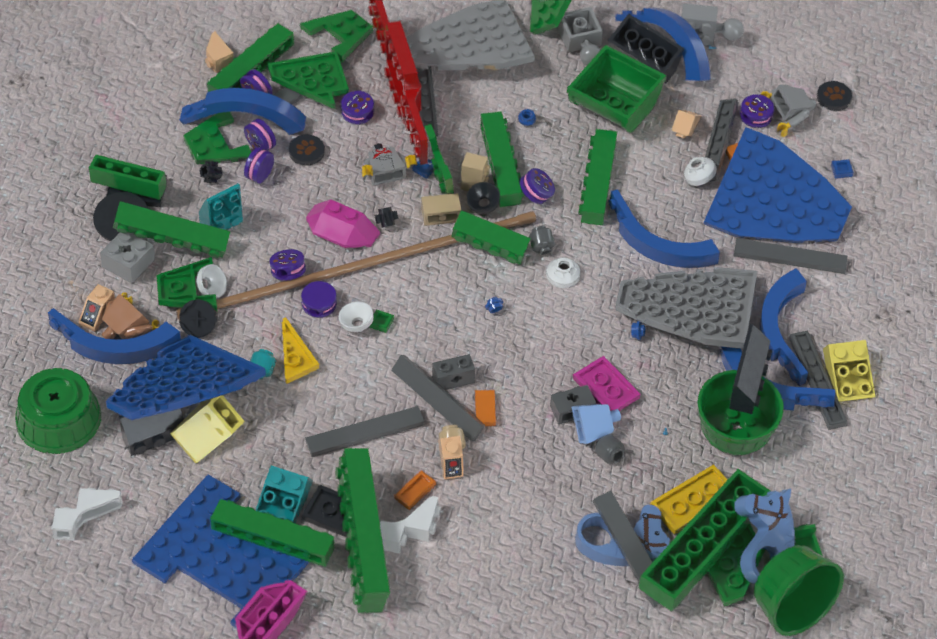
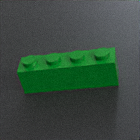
(127, 176)
(490, 237)

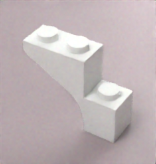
(90, 505)
(416, 526)

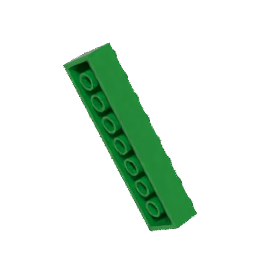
(363, 531)
(699, 543)

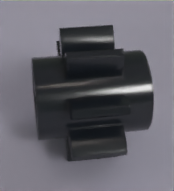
(211, 172)
(386, 217)

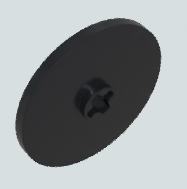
(106, 211)

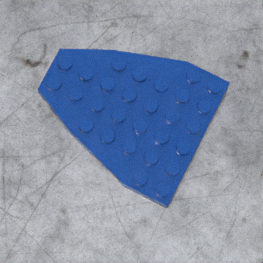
(775, 195)
(182, 377)

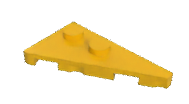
(297, 357)

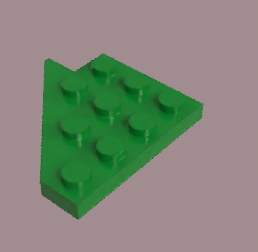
(313, 76)
(727, 571)

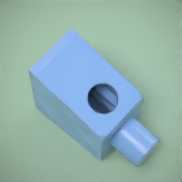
(594, 421)

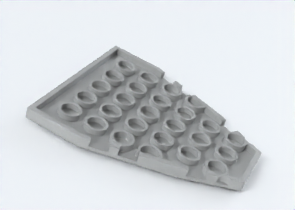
(472, 37)
(696, 306)

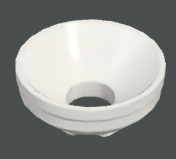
(701, 174)
(560, 277)
(215, 278)
(353, 312)

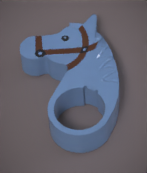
(774, 524)
(647, 529)

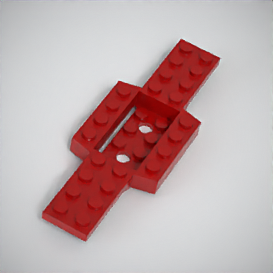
(402, 76)

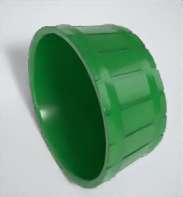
(717, 417)
(61, 423)
(798, 589)

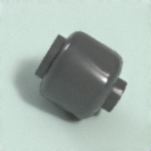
(542, 240)
(610, 449)

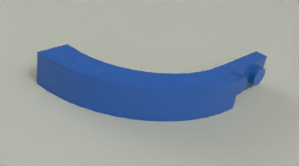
(694, 55)
(247, 101)
(659, 249)
(782, 292)
(110, 350)
(790, 395)

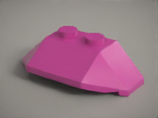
(341, 225)
(270, 611)

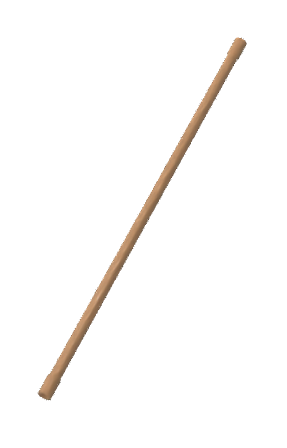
(519, 220)

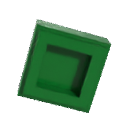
(382, 321)

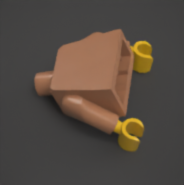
(125, 319)

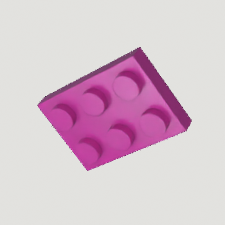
(607, 384)

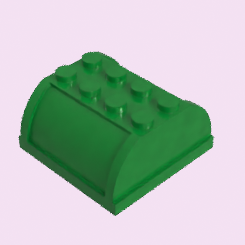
(617, 88)

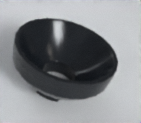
(481, 191)

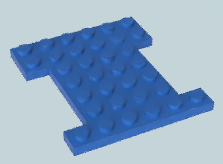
(212, 558)

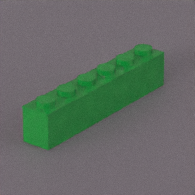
(257, 56)
(501, 158)
(598, 177)
(171, 229)
(273, 532)

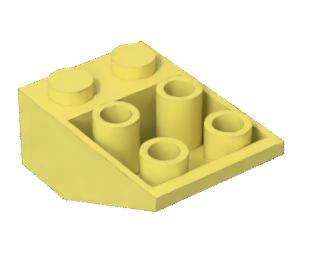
(849, 370)
(207, 427)

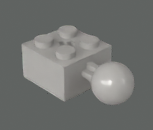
(704, 22)
(581, 32)
(128, 256)

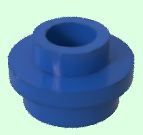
(527, 117)
(494, 304)
(638, 330)

